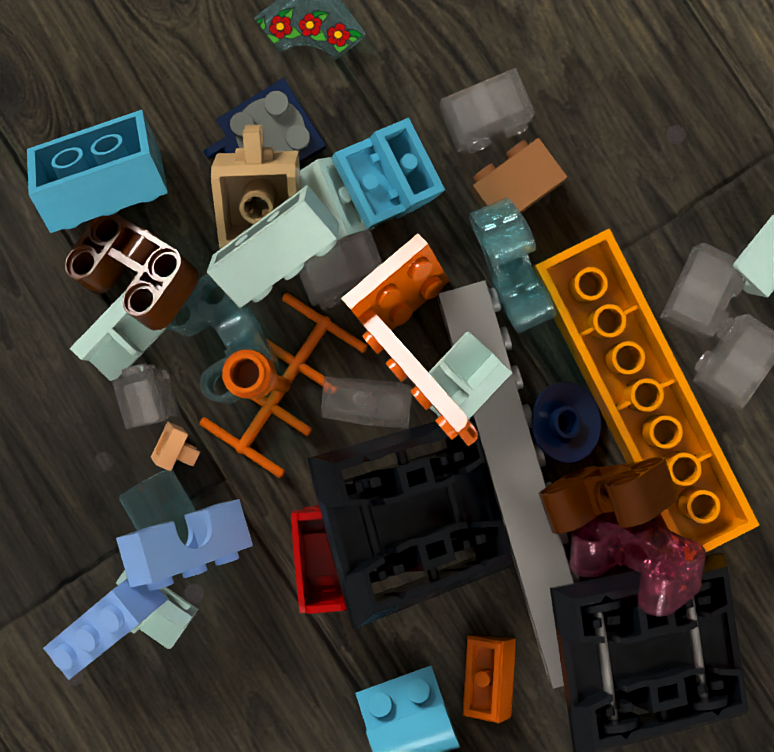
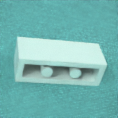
(274, 248)

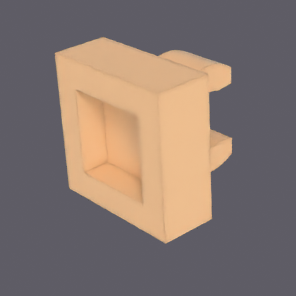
(173, 447)

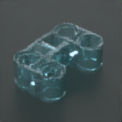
(505, 246)
(235, 326)

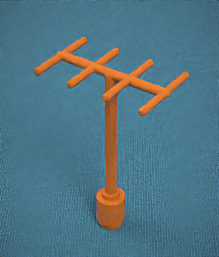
(255, 376)

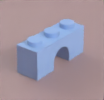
(158, 553)
(102, 626)

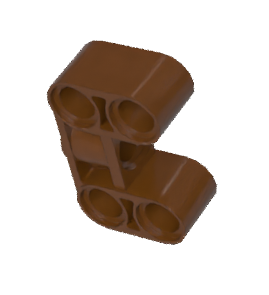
(116, 244)
(630, 490)

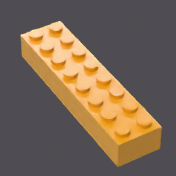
(643, 388)

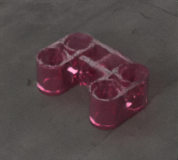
(667, 562)

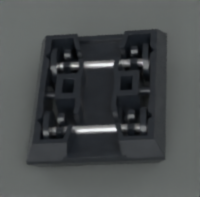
(643, 659)

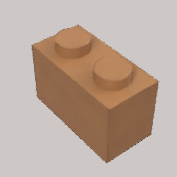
(523, 178)

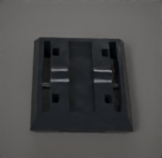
(406, 519)

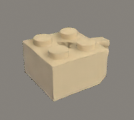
(248, 174)

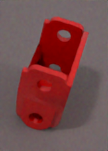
(314, 567)

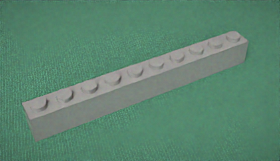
(514, 469)

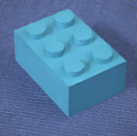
(95, 172)

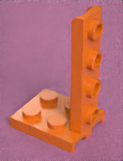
(387, 301)

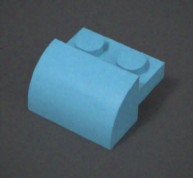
(388, 174)
(408, 715)

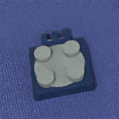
(282, 121)

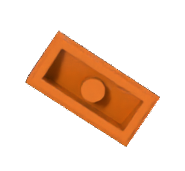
(489, 678)

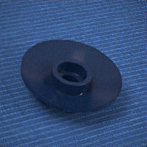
(578, 418)

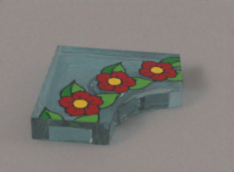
(313, 23)

